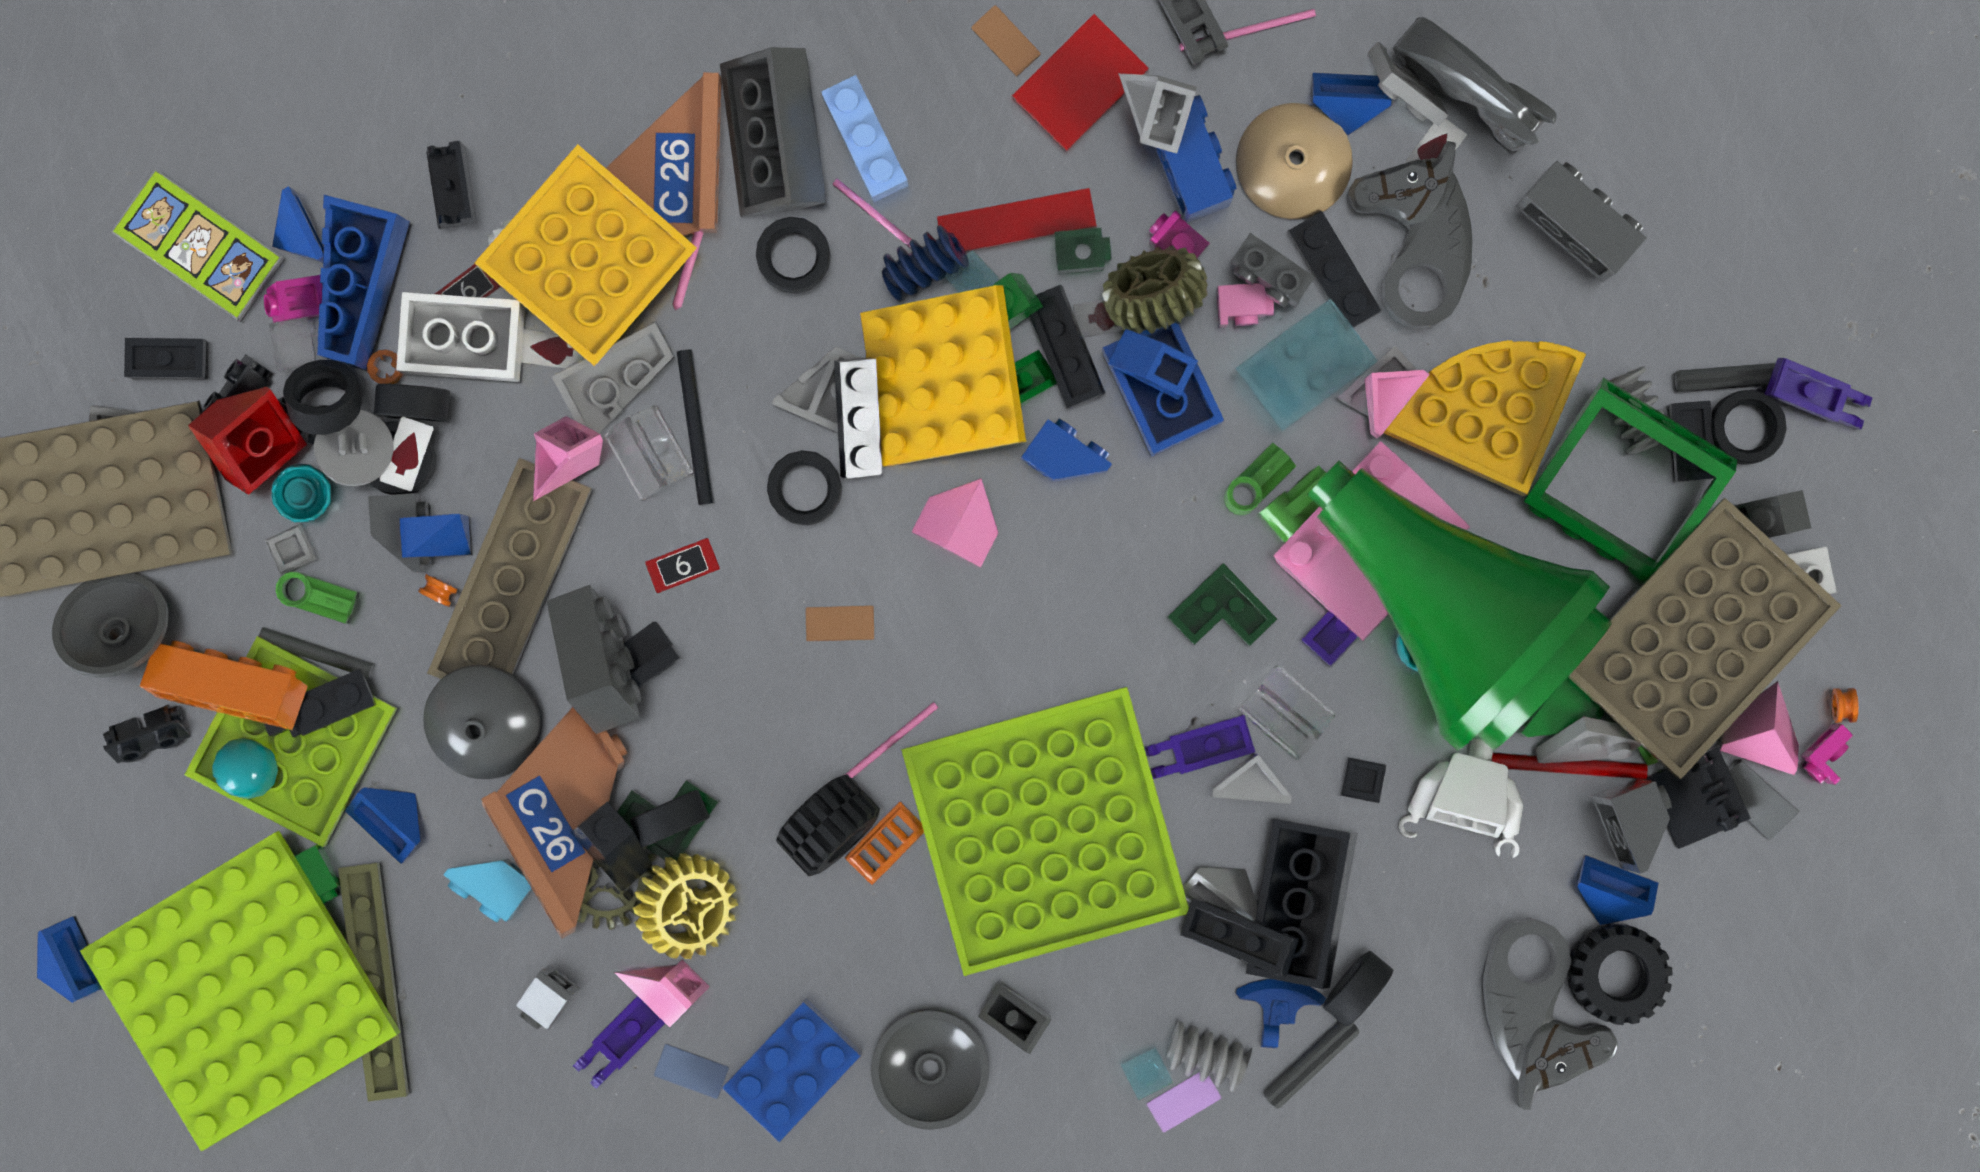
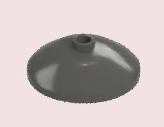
(101, 612)
(497, 706)
(925, 1098)

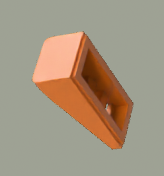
(862, 866)

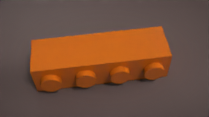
(224, 685)

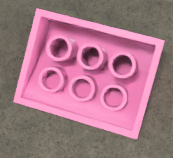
(1326, 568)

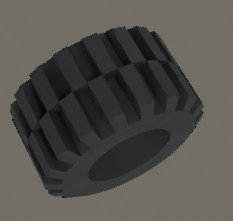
(828, 825)
(1652, 981)

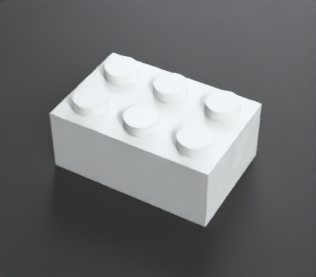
(460, 337)

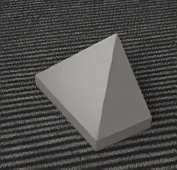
(1223, 888)

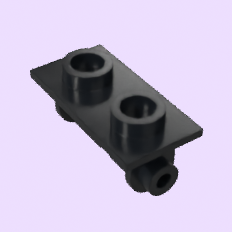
(240, 379)
(128, 742)

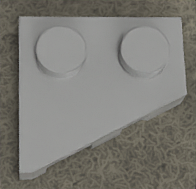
(1405, 84)
(815, 392)
(1587, 741)

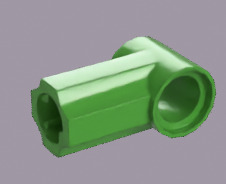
(1261, 478)
(1293, 507)
(319, 597)

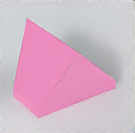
(1388, 395)
(564, 453)
(960, 522)
(1764, 733)
(666, 989)

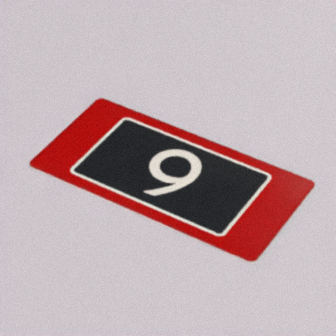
(470, 283)
(682, 565)

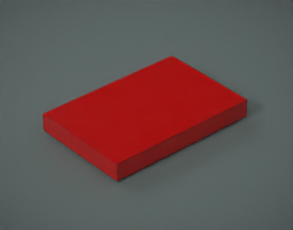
(1078, 82)

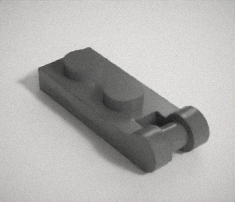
(1189, 16)

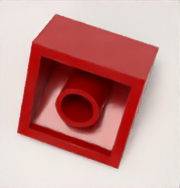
(247, 437)

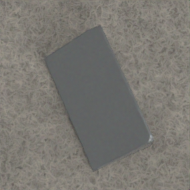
(1764, 804)

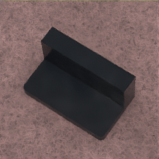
(651, 654)

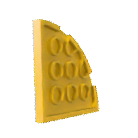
(1492, 409)

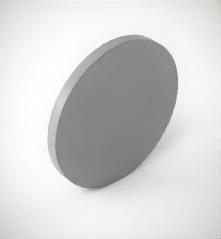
(356, 452)

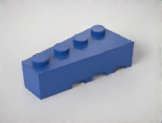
(356, 277)

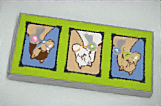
(197, 245)

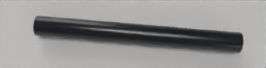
(695, 427)

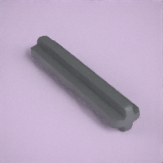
(1723, 377)
(1310, 1064)

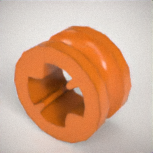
(374, 372)
(437, 590)
(1844, 705)

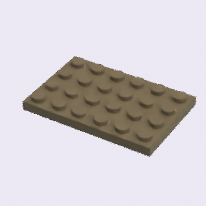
(107, 500)
(1703, 638)

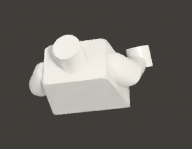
(1470, 796)

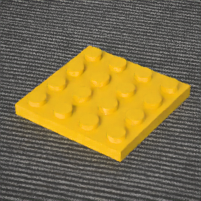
(585, 255)
(944, 376)

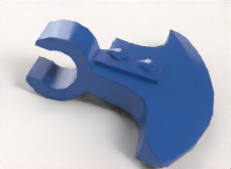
(1279, 1004)

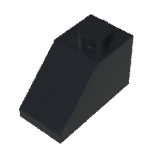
(613, 846)

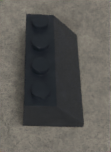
(1306, 896)

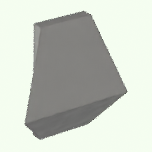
(1159, 108)
(1252, 782)

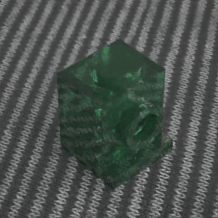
(1068, 241)

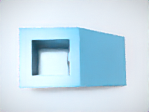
(494, 884)

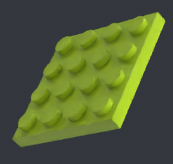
(314, 770)

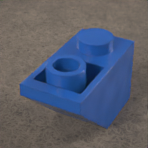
(1153, 363)
(1062, 456)

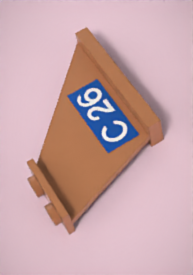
(677, 160)
(548, 799)

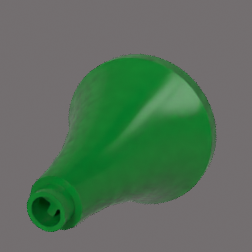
(1477, 618)

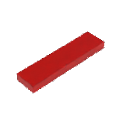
(1021, 220)

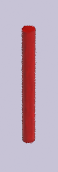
(1591, 767)

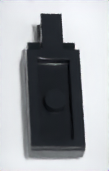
(330, 704)

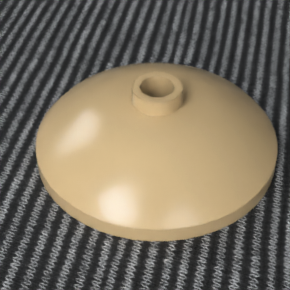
(1277, 183)

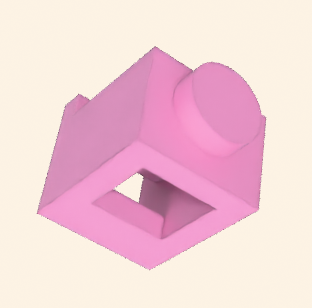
(1243, 304)

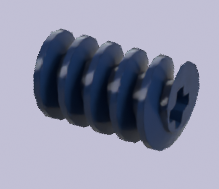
(923, 263)

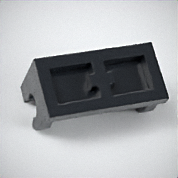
(451, 185)

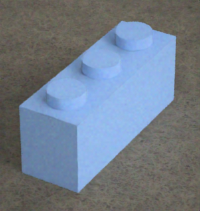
(864, 138)

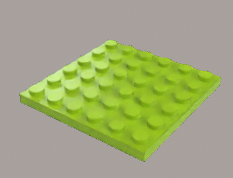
(1045, 831)
(240, 991)

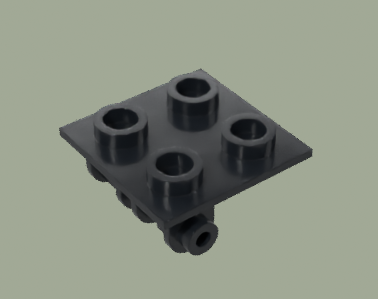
(1702, 800)

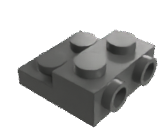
(1271, 269)

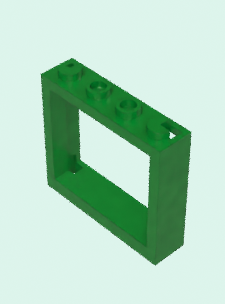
(1660, 429)

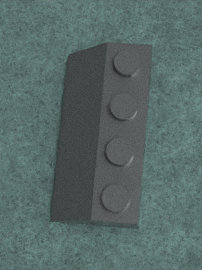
(772, 131)

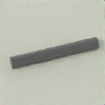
(317, 652)

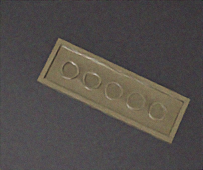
(511, 575)

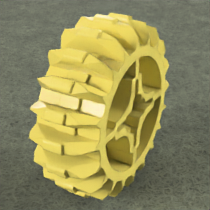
(667, 899)

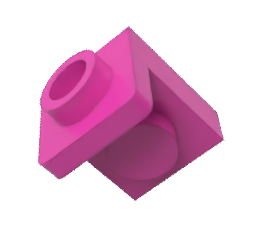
(1175, 231)
(293, 298)
(1826, 747)

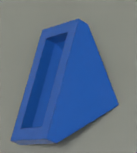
(1349, 98)
(295, 230)
(435, 536)
(388, 818)
(1614, 892)
(61, 962)

